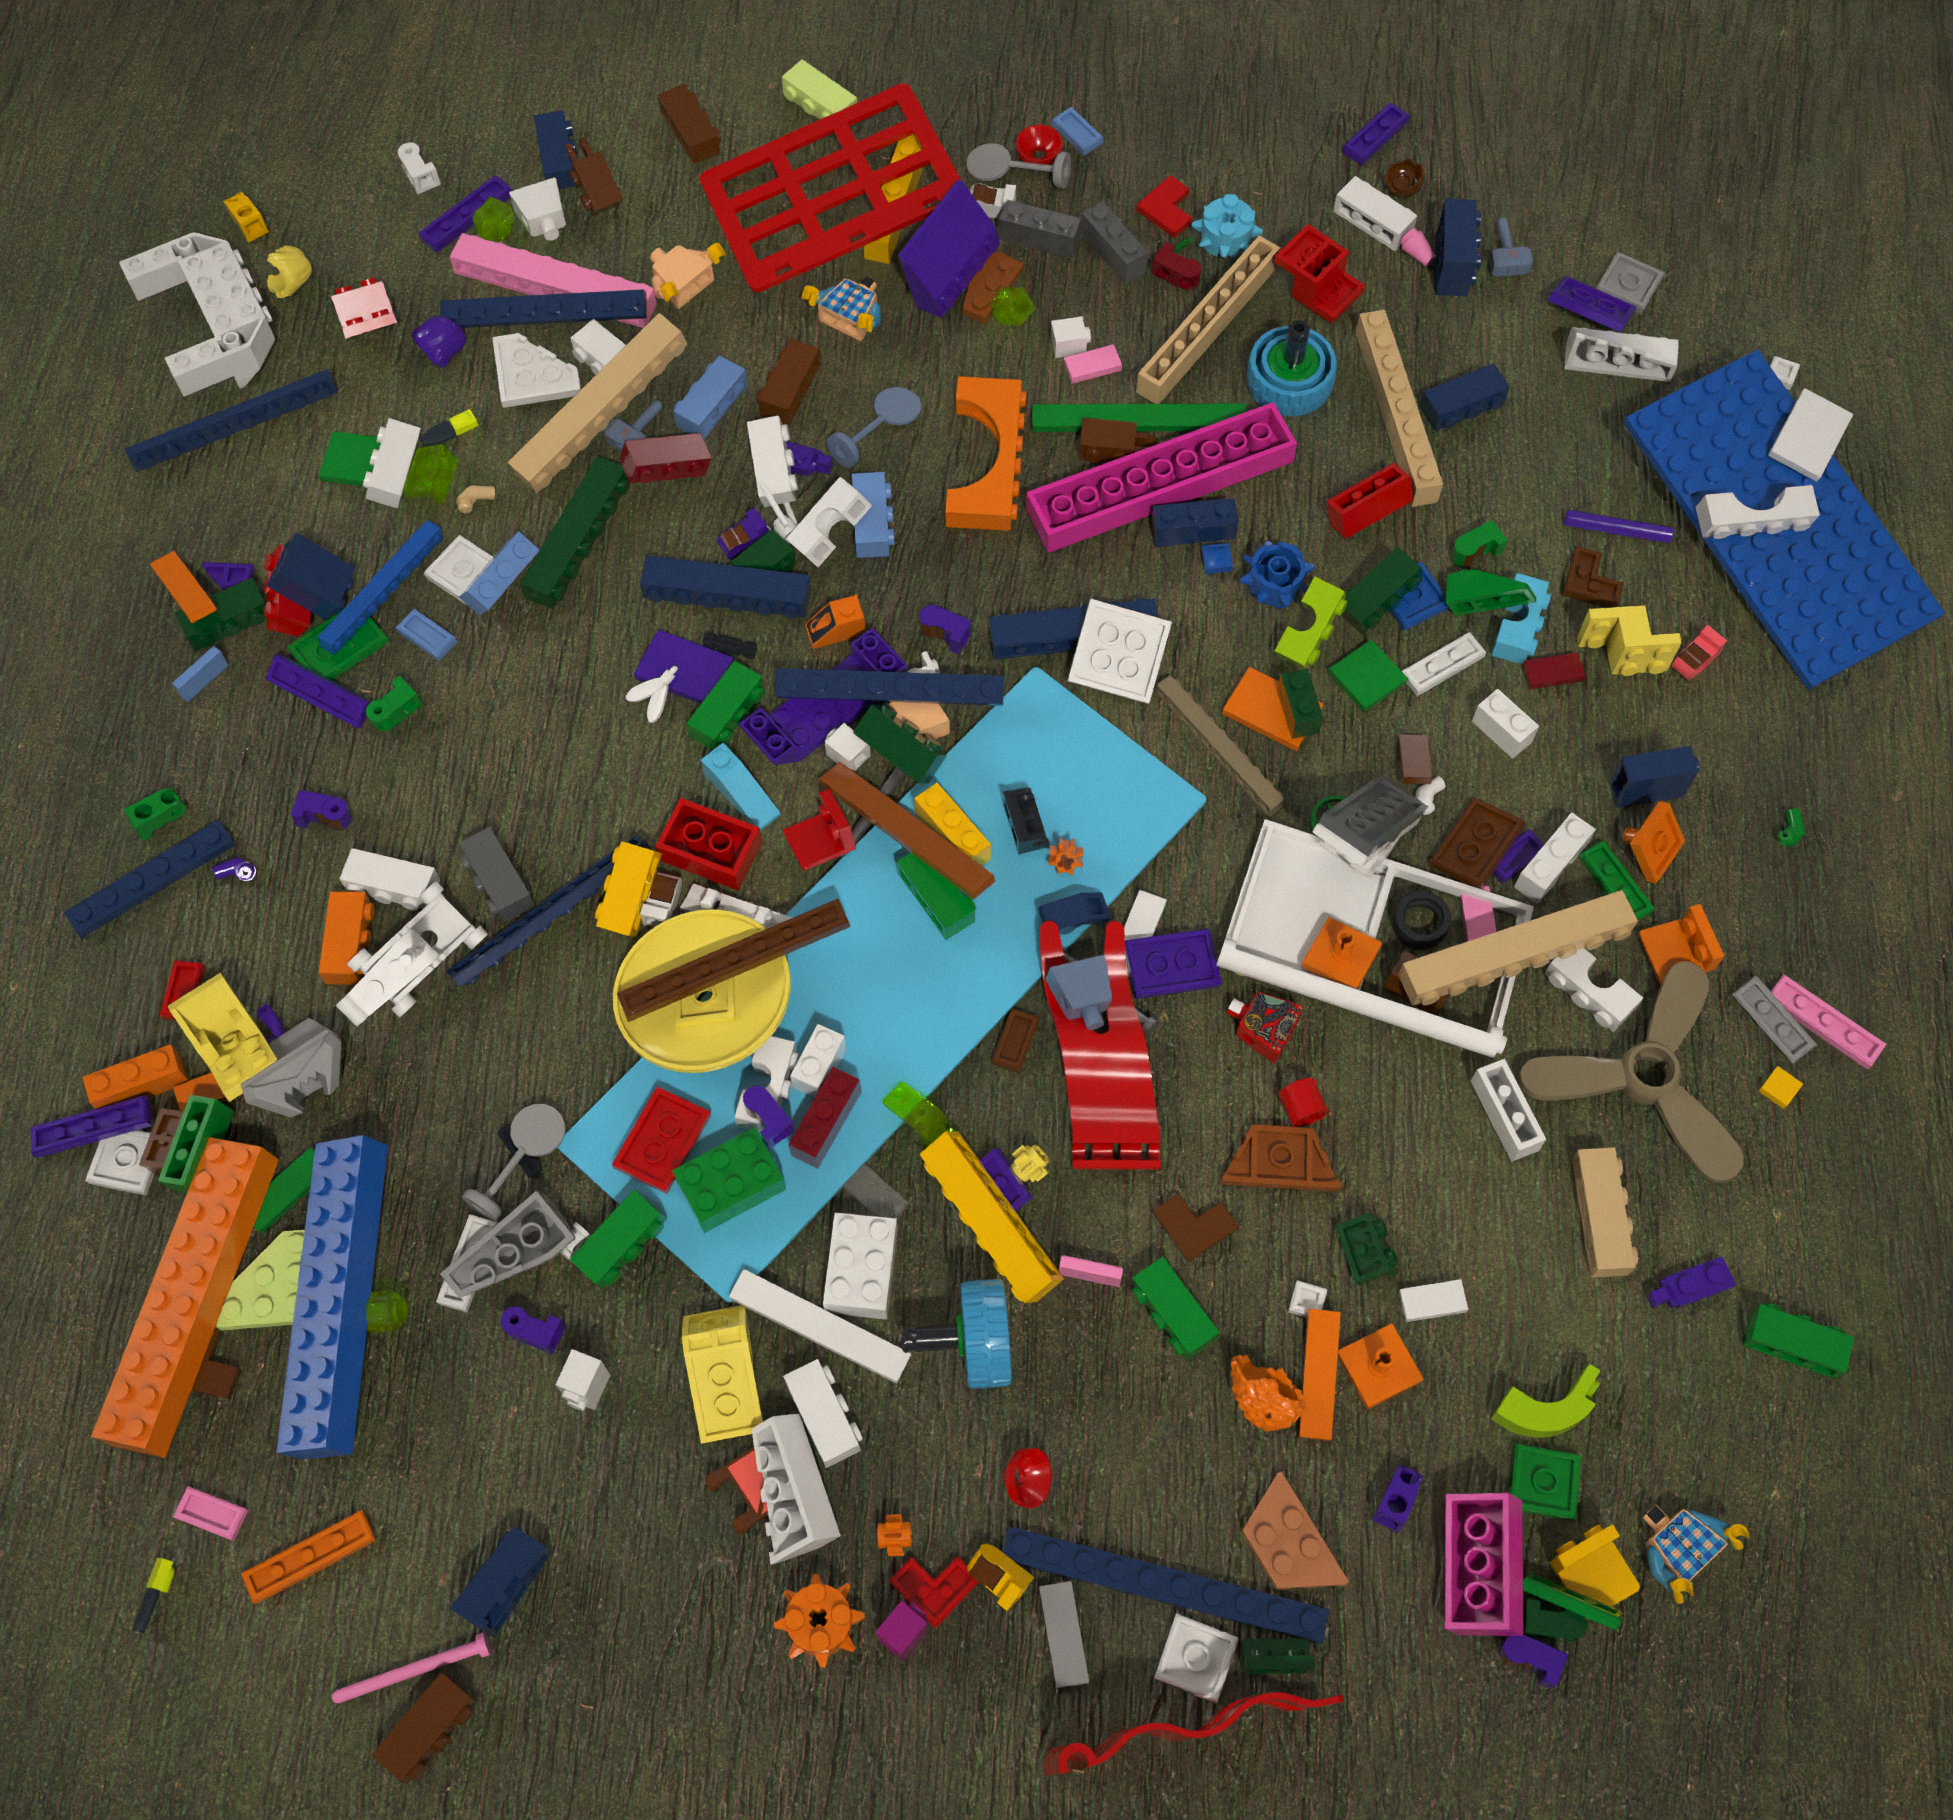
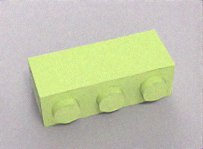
(815, 91)

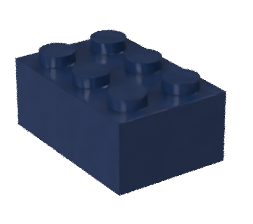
(1457, 247)

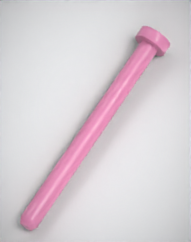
(480, 1645)

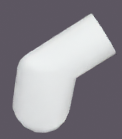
(1427, 791)

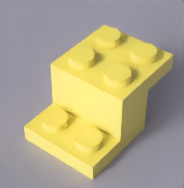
(1628, 640)

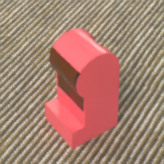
(1699, 653)

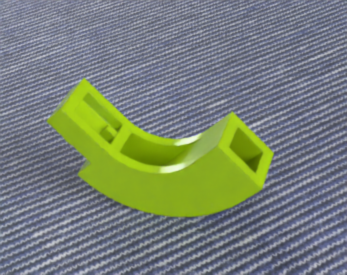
(1540, 1419)

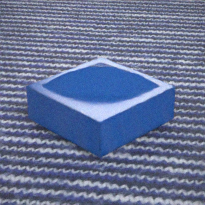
(1216, 558)

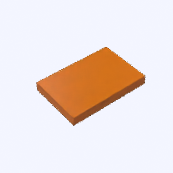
(1259, 708)

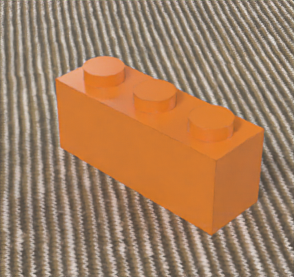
(345, 936)
(139, 1076)

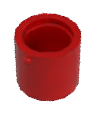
(1303, 1102)

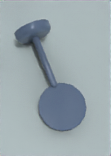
(892, 406)

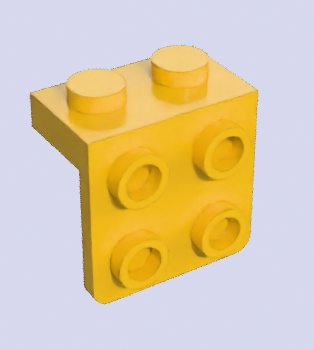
(1596, 1567)

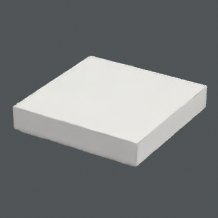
(457, 566)
(118, 1163)
(1196, 1658)

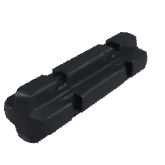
(730, 645)
(529, 1163)

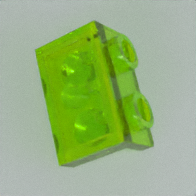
(430, 473)

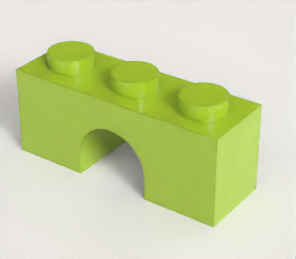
(1302, 646)

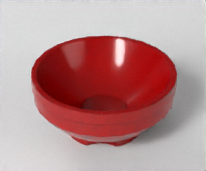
(1039, 139)
(1034, 1477)

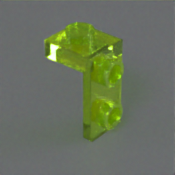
(917, 1112)

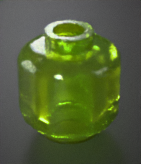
(385, 1312)

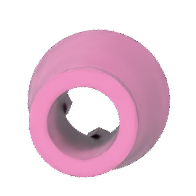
(1418, 247)

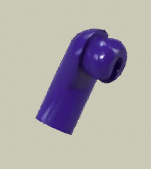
(271, 1021)

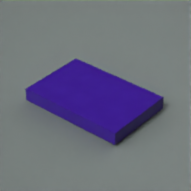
(1592, 303)
(697, 666)
(1172, 963)

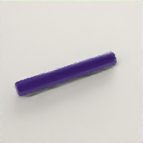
(1619, 526)

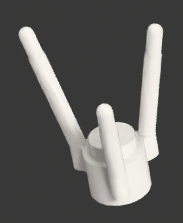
(782, 525)

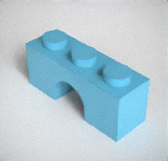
(1515, 638)

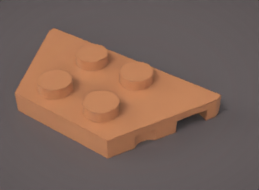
(1289, 1542)

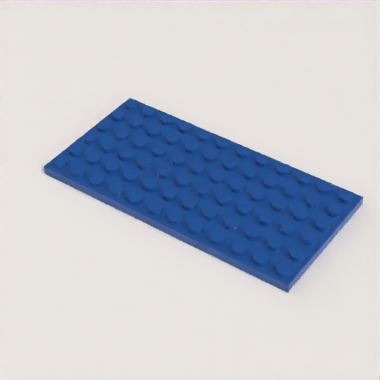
(1818, 591)

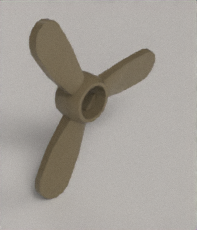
(1688, 1121)

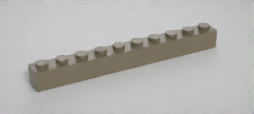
(1220, 746)

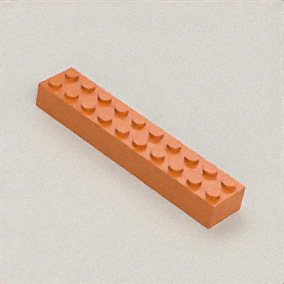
(185, 1298)

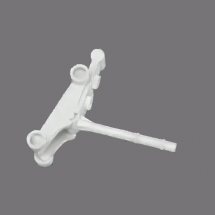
(407, 958)

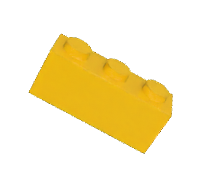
(944, 817)
(627, 888)

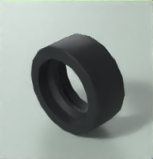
(1431, 902)

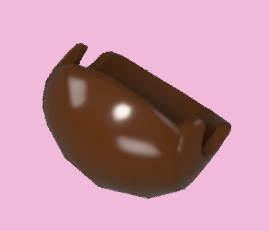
(1404, 178)

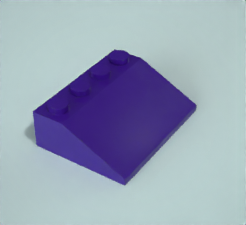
(948, 250)

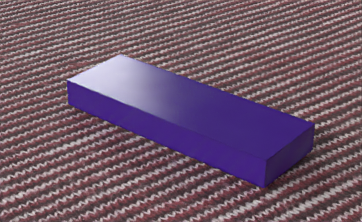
(1375, 133)

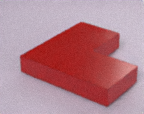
(1162, 208)
(933, 1596)

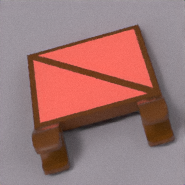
(748, 1482)

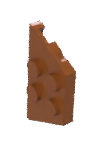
(1281, 1159)

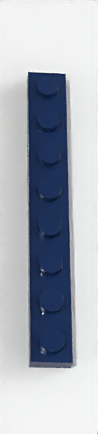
(546, 308)
(231, 420)
(889, 686)
(535, 920)

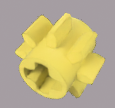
(1030, 1163)

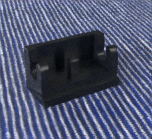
(1024, 820)

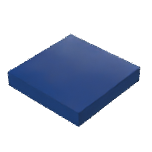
(1422, 603)

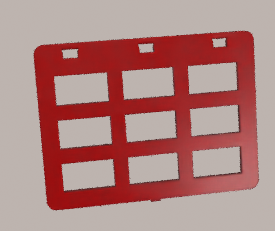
(834, 242)

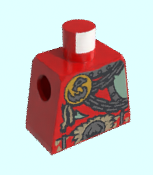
(1265, 1023)

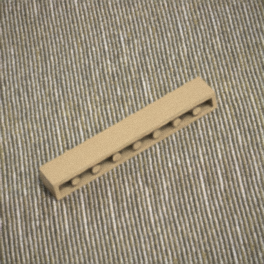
(1207, 320)
(598, 403)
(1398, 406)
(1517, 948)

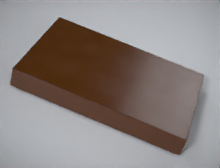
(1477, 843)

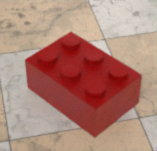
(709, 844)

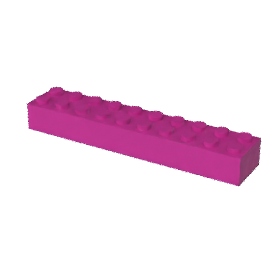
(1160, 476)

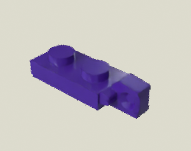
(809, 460)
(1693, 1284)

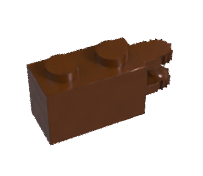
(593, 179)
(1111, 440)

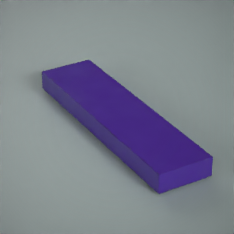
(460, 216)
(318, 690)
(90, 1126)

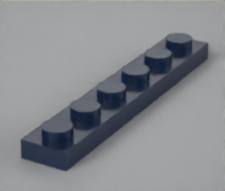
(149, 879)

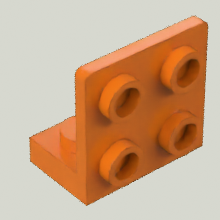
(1682, 940)

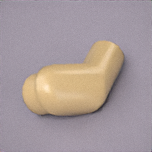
(472, 494)

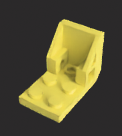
(223, 1034)
(721, 1373)

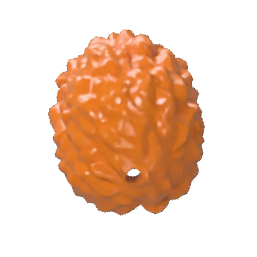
(1265, 1395)

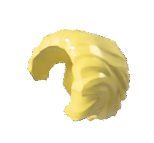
(293, 270)

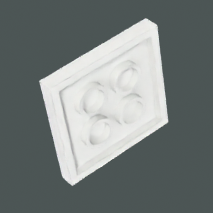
(1119, 651)

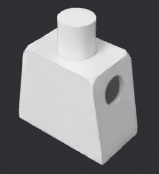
(540, 208)

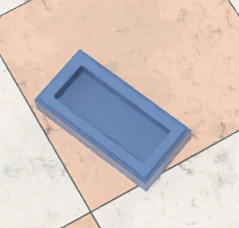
(1077, 131)
(426, 634)
(200, 674)

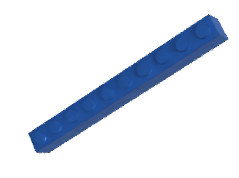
(380, 587)

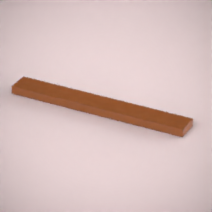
(907, 830)

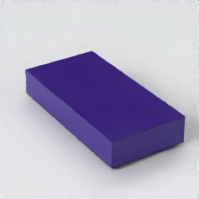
(1518, 856)

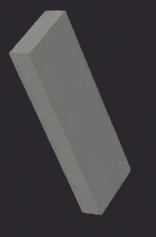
(1774, 1019)
(1063, 1635)

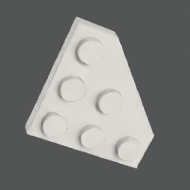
(531, 372)

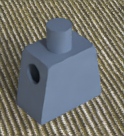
(1082, 989)

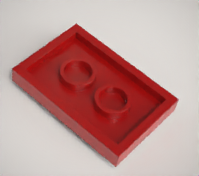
(661, 1139)

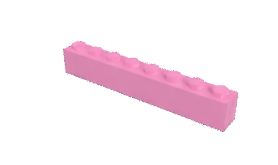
(536, 273)

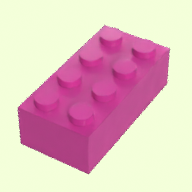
(1484, 1564)

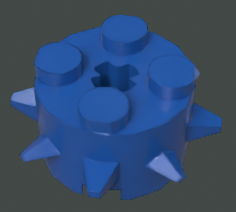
(1277, 574)

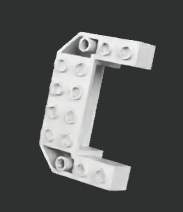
(225, 299)

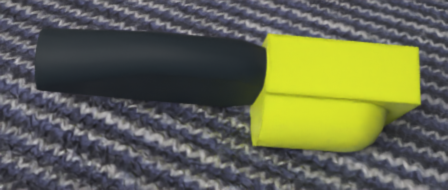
(448, 429)
(158, 1582)

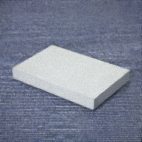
(1810, 434)

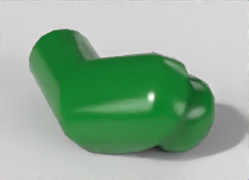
(1794, 831)

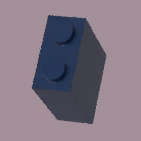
(311, 577)
(1653, 776)

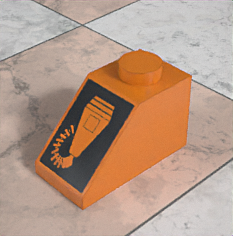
(836, 622)

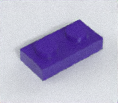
(1006, 1179)

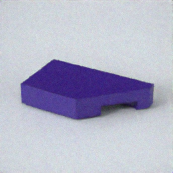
(228, 574)

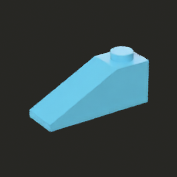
(739, 786)

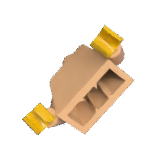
(683, 272)

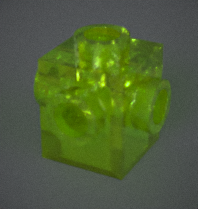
(494, 220)
(1012, 306)

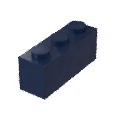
(552, 135)
(1464, 397)
(1194, 522)

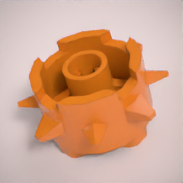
(821, 1639)

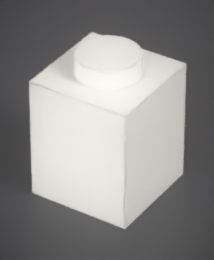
(1069, 336)
(846, 747)

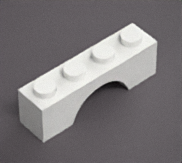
(1726, 515)

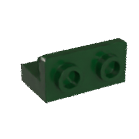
(1367, 1248)
(1277, 1656)

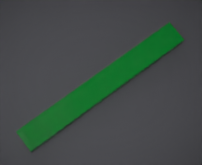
(1147, 416)

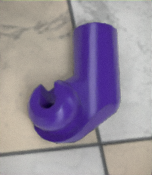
(235, 867)

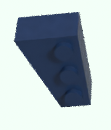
(501, 1581)

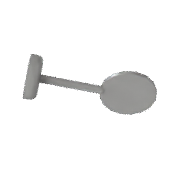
(993, 161)
(534, 1132)

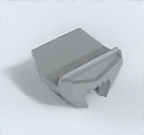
(305, 1063)

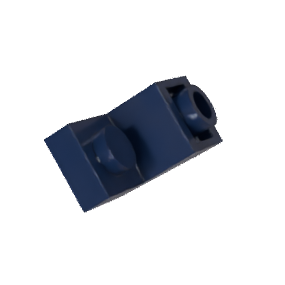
(1076, 911)

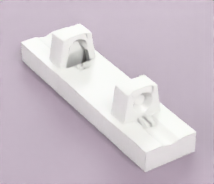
(705, 899)

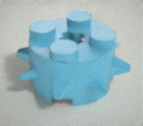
(1227, 227)

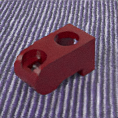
(1176, 268)

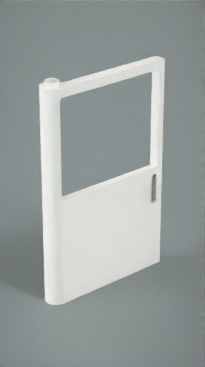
(1288, 900)

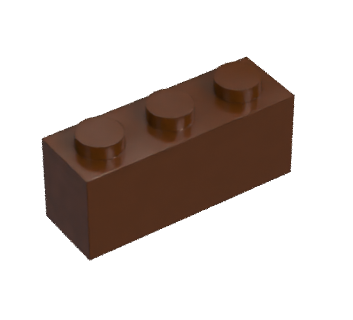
(689, 123)
(789, 381)
(425, 1729)

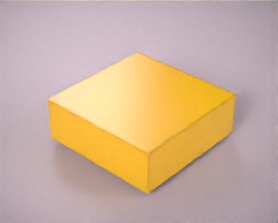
(1780, 1087)

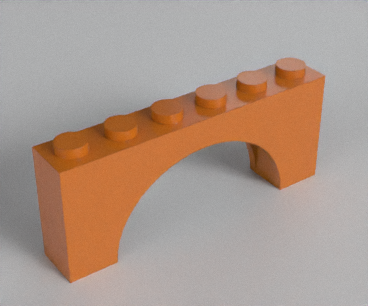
(990, 500)

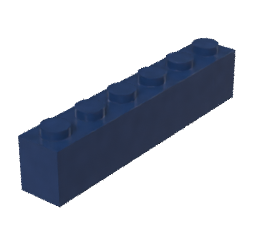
(726, 586)
(1049, 630)

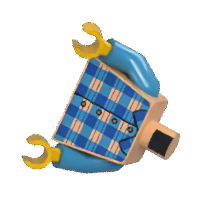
(847, 306)
(1686, 1546)

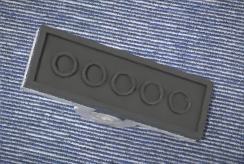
(1369, 824)

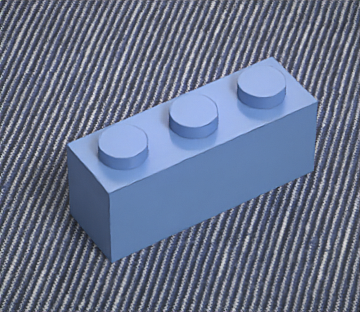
(710, 397)
(872, 530)
(499, 573)

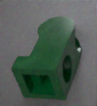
(1550, 1624)

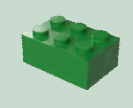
(729, 1179)

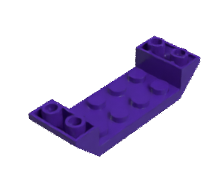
(803, 724)

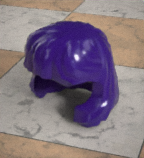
(439, 339)

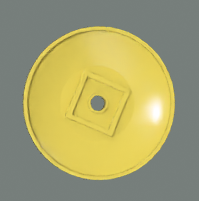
(694, 1033)

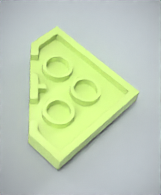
(267, 1288)

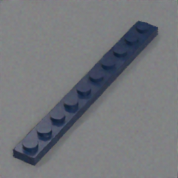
(1166, 1585)

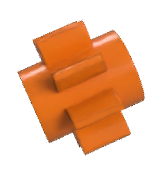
(1072, 853)
(894, 1535)

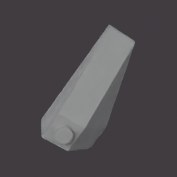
(517, 1243)

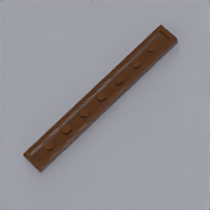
(733, 960)

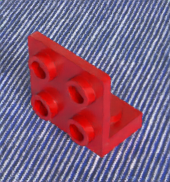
(821, 836)

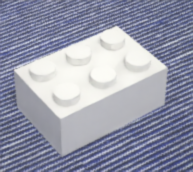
(860, 1266)

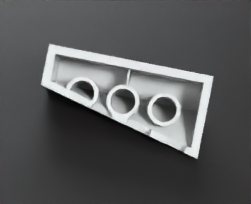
(1621, 354)
(792, 1489)

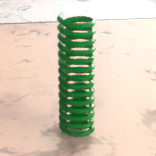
(1181, 243)

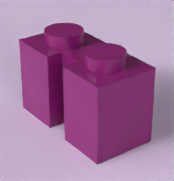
(903, 1630)

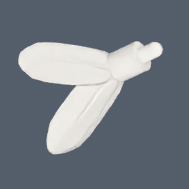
(657, 689)

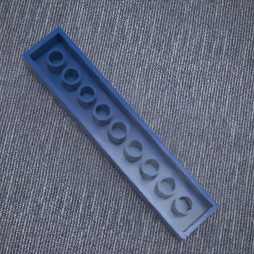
(332, 1299)

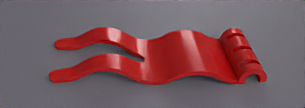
(1108, 1071)
(1082, 1756)

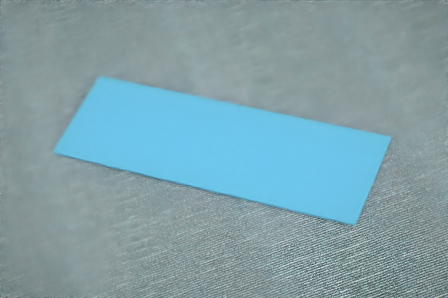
(893, 980)

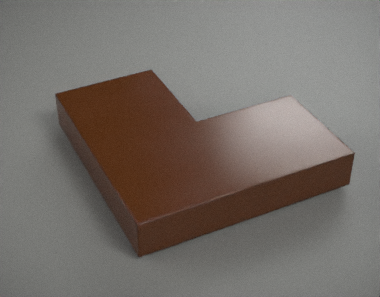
(1584, 583)
(1192, 1234)
(214, 1377)

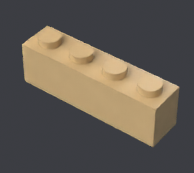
(1604, 1212)

